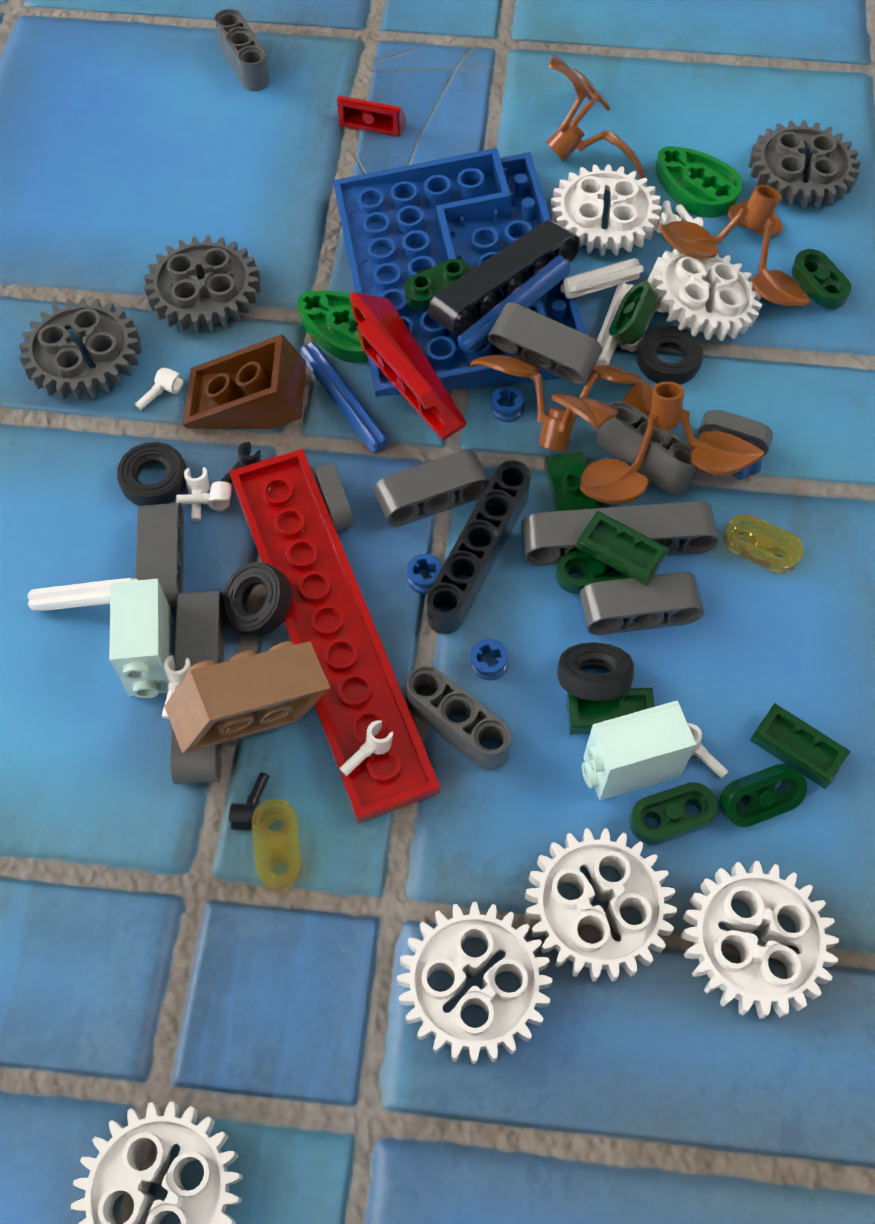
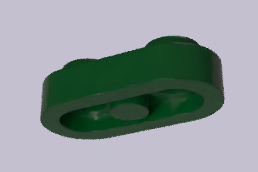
(821, 278)
(425, 285)
(634, 313)
(587, 567)
(760, 797)
(670, 813)

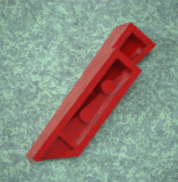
(401, 360)

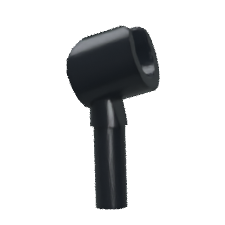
(244, 459)
(242, 814)

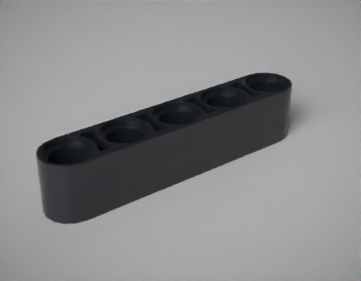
(493, 280)
(477, 561)

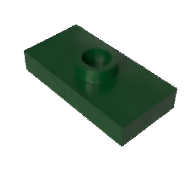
(565, 479)
(622, 548)
(585, 713)
(800, 746)

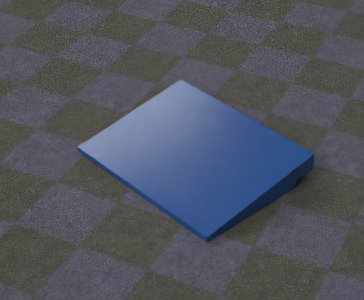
(438, 212)

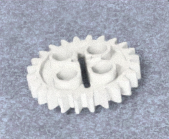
(631, 209)
(728, 294)
(637, 889)
(751, 979)
(505, 1011)
(117, 1172)

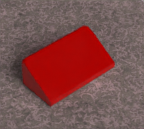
(370, 116)

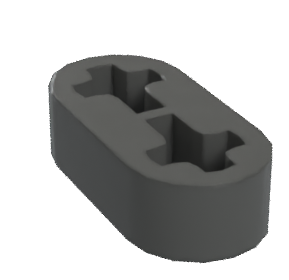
(739, 426)
(334, 496)

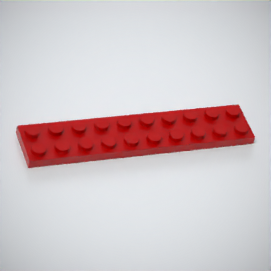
(329, 610)

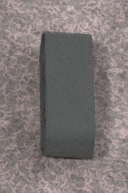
(242, 49)
(545, 343)
(666, 458)
(431, 488)
(161, 547)
(632, 606)
(453, 699)

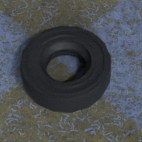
(672, 337)
(146, 455)
(276, 605)
(590, 685)

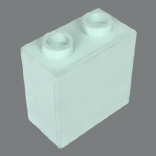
(141, 636)
(637, 750)

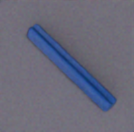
(524, 295)
(344, 397)

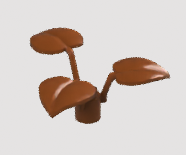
(569, 135)
(756, 215)
(560, 421)
(713, 452)

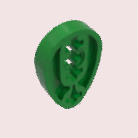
(698, 181)
(322, 327)

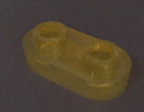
(763, 543)
(276, 846)

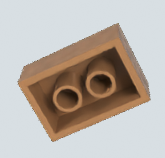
(245, 695)

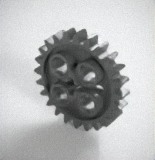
(828, 163)
(202, 284)
(58, 364)

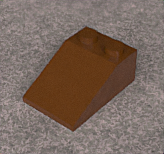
(247, 388)

